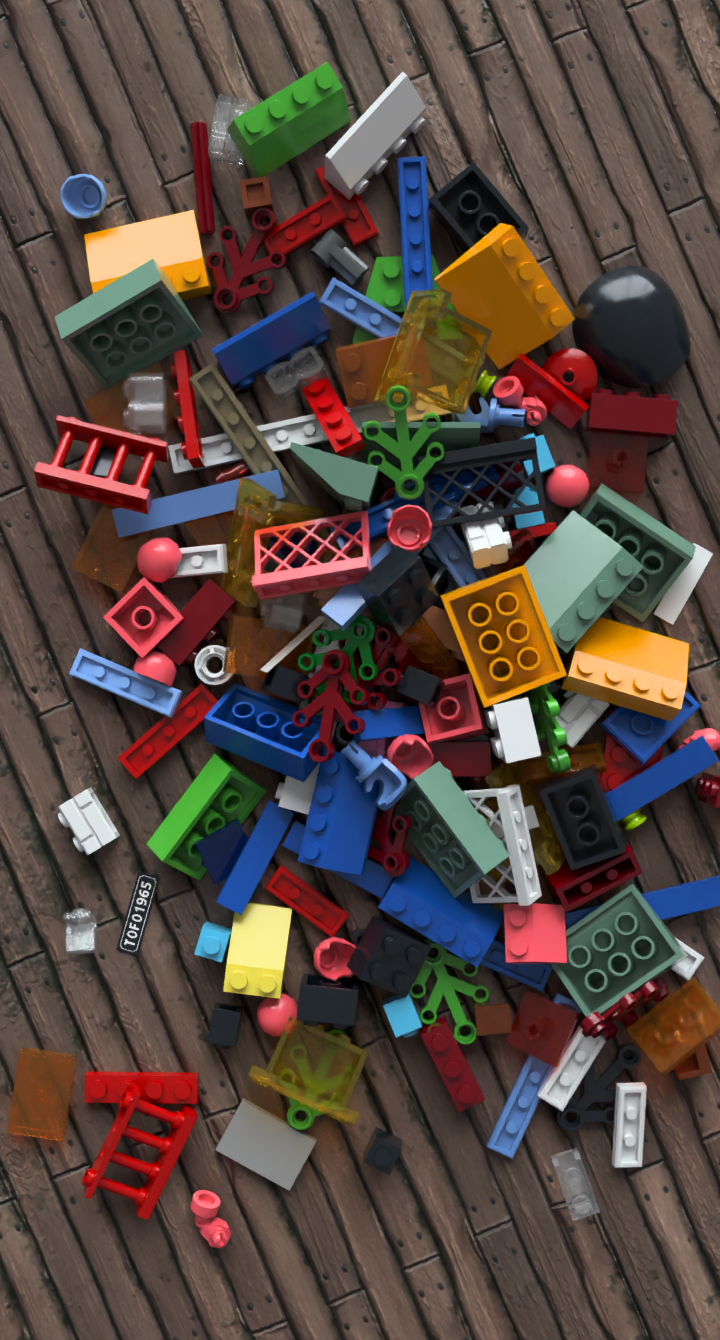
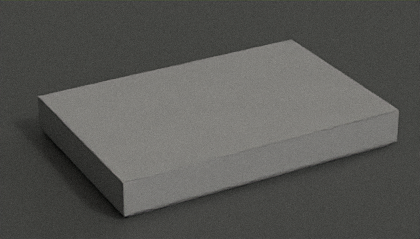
(266, 1144)

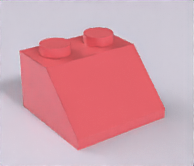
(144, 617)
(456, 712)
(535, 934)

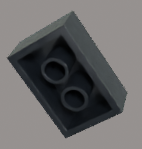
(472, 208)
(583, 817)

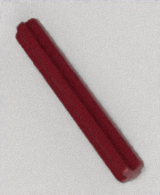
(202, 178)

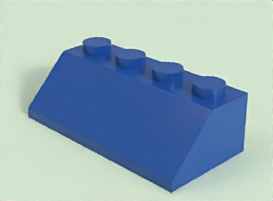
(273, 341)
(262, 731)
(339, 818)
(428, 907)

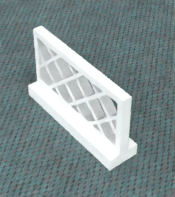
(519, 847)

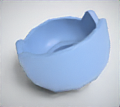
(83, 196)

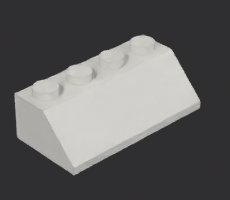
(375, 137)

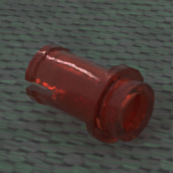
(234, 472)

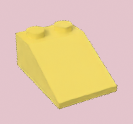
(258, 951)

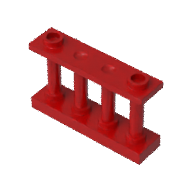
(95, 488)
(156, 1172)

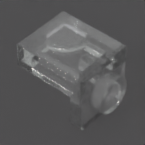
(80, 932)

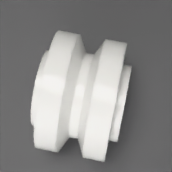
(202, 669)

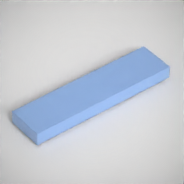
(126, 683)

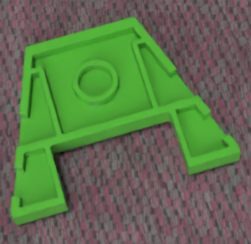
(387, 288)

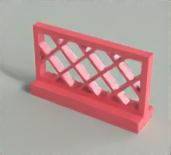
(312, 574)

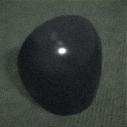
(632, 327)

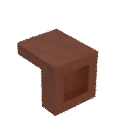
(255, 195)
(492, 1018)
(694, 1065)

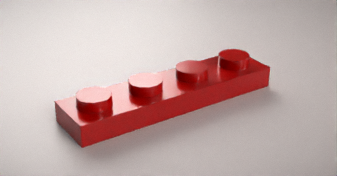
(333, 418)
(189, 420)
(168, 731)
(153, 1087)

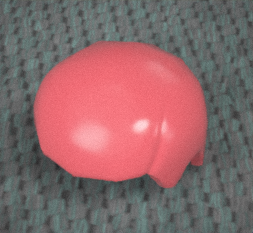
(566, 486)
(409, 528)
(159, 559)
(157, 667)
(410, 755)
(332, 958)
(274, 1014)

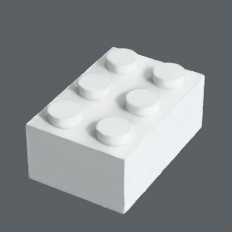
(513, 729)

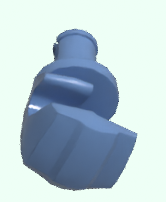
(491, 416)
(377, 769)

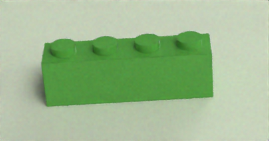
(291, 121)
(210, 802)

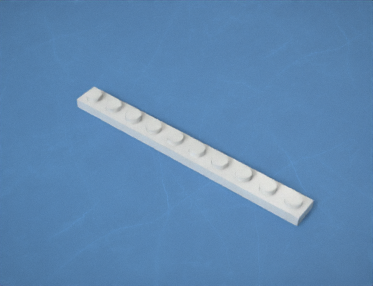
(299, 430)

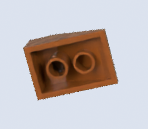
(363, 368)

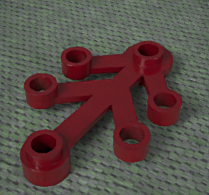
(243, 265)
(381, 679)
(330, 702)
(391, 850)
(622, 1011)

